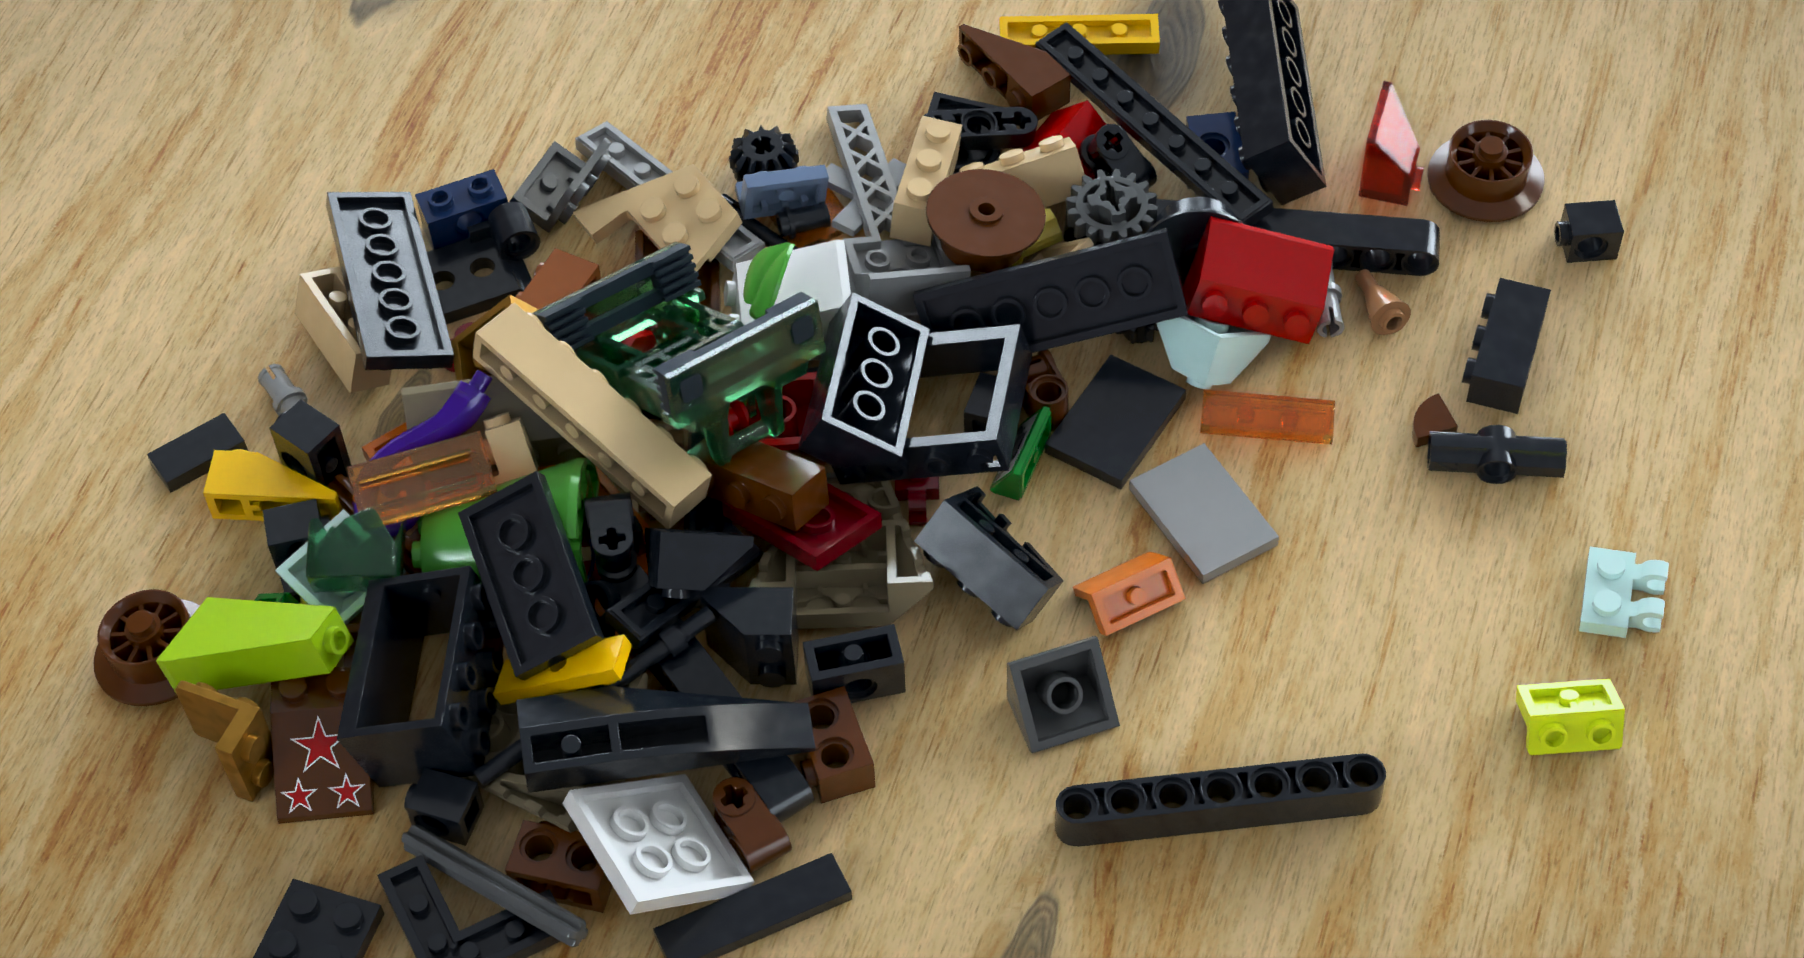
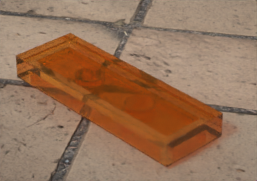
(1267, 417)

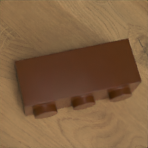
(768, 483)

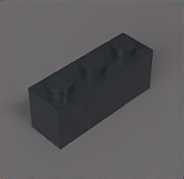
(1505, 345)

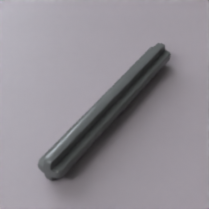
(495, 886)

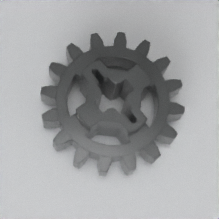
(1110, 207)

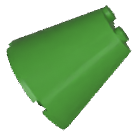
(444, 540)

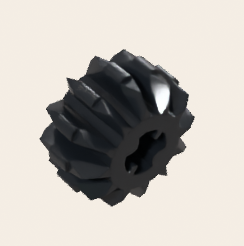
(762, 152)

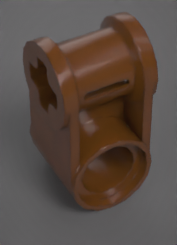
(1046, 388)
(749, 824)

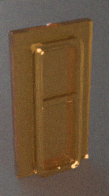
(424, 479)

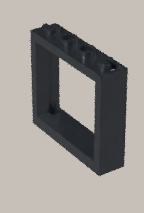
(971, 452)

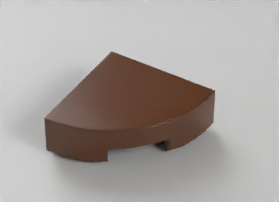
(1431, 416)

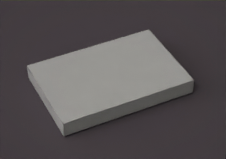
(1203, 513)

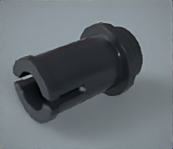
(802, 219)

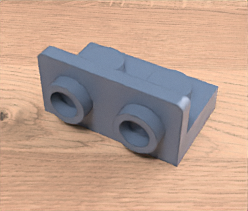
(768, 192)

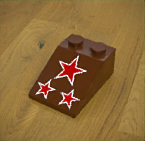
(311, 767)

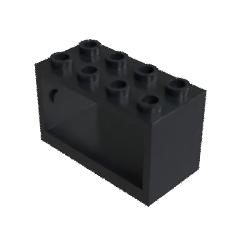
(385, 671)

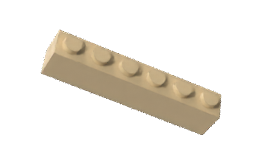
(592, 415)

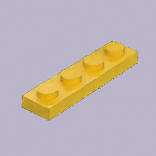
(1106, 32)

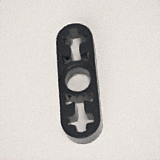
(1005, 117)

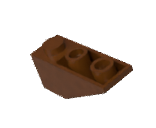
(1017, 71)

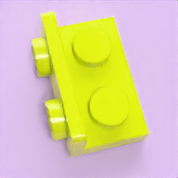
(1571, 716)

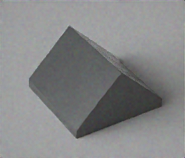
(1061, 694)

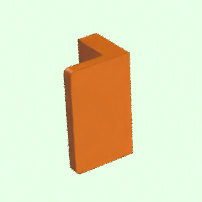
(1131, 591)

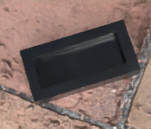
(192, 452)

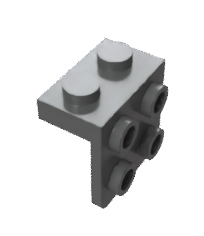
(559, 184)

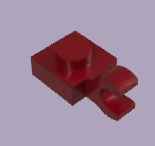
(916, 492)

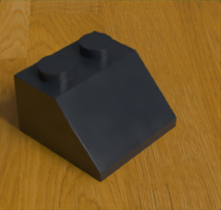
(755, 632)

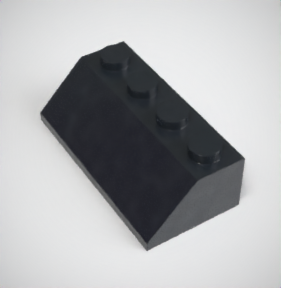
(864, 386)

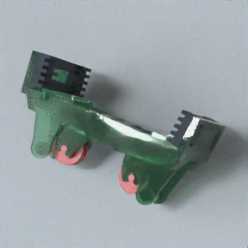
(704, 361)

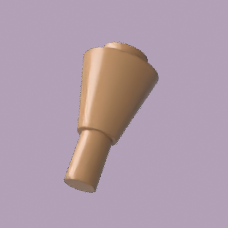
(1385, 310)

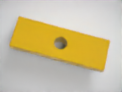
(593, 666)

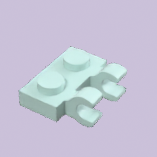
(1609, 588)

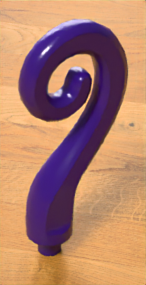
(451, 421)

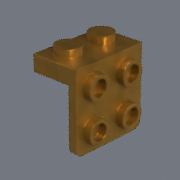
(240, 735)

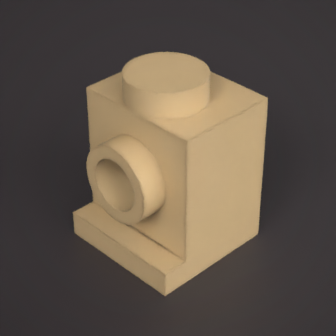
(509, 447)

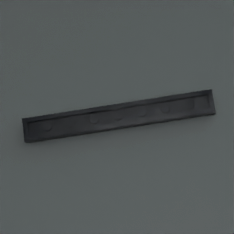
(1154, 125)

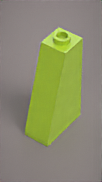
(254, 643)

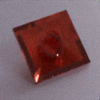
(1390, 153)

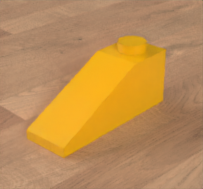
(248, 482)

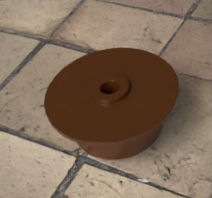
(1486, 172)
(985, 218)
(132, 640)

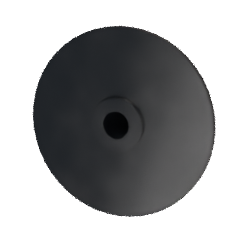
(1186, 224)

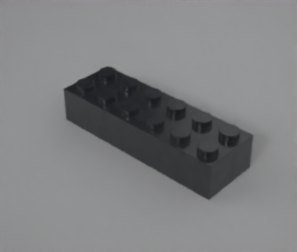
(1273, 96)

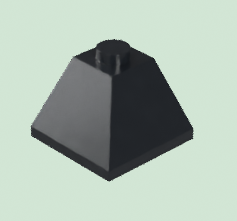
(690, 558)

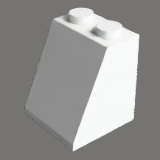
(814, 270)

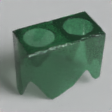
(353, 553)

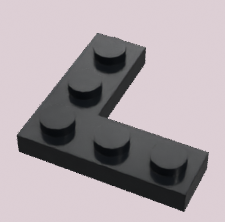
(433, 930)

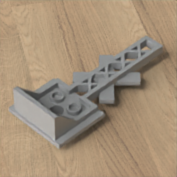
(876, 268)

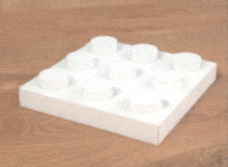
(657, 843)

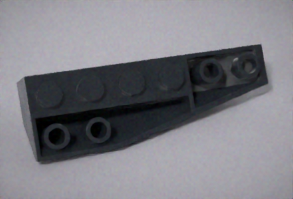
(650, 732)

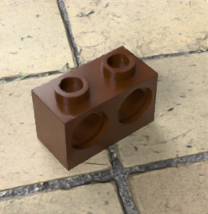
(838, 743)
(560, 870)

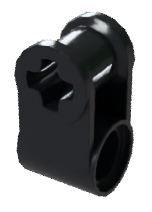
(1116, 155)
(612, 535)

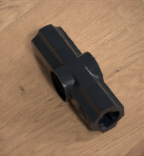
(1496, 454)

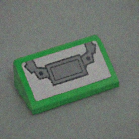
(1027, 451)

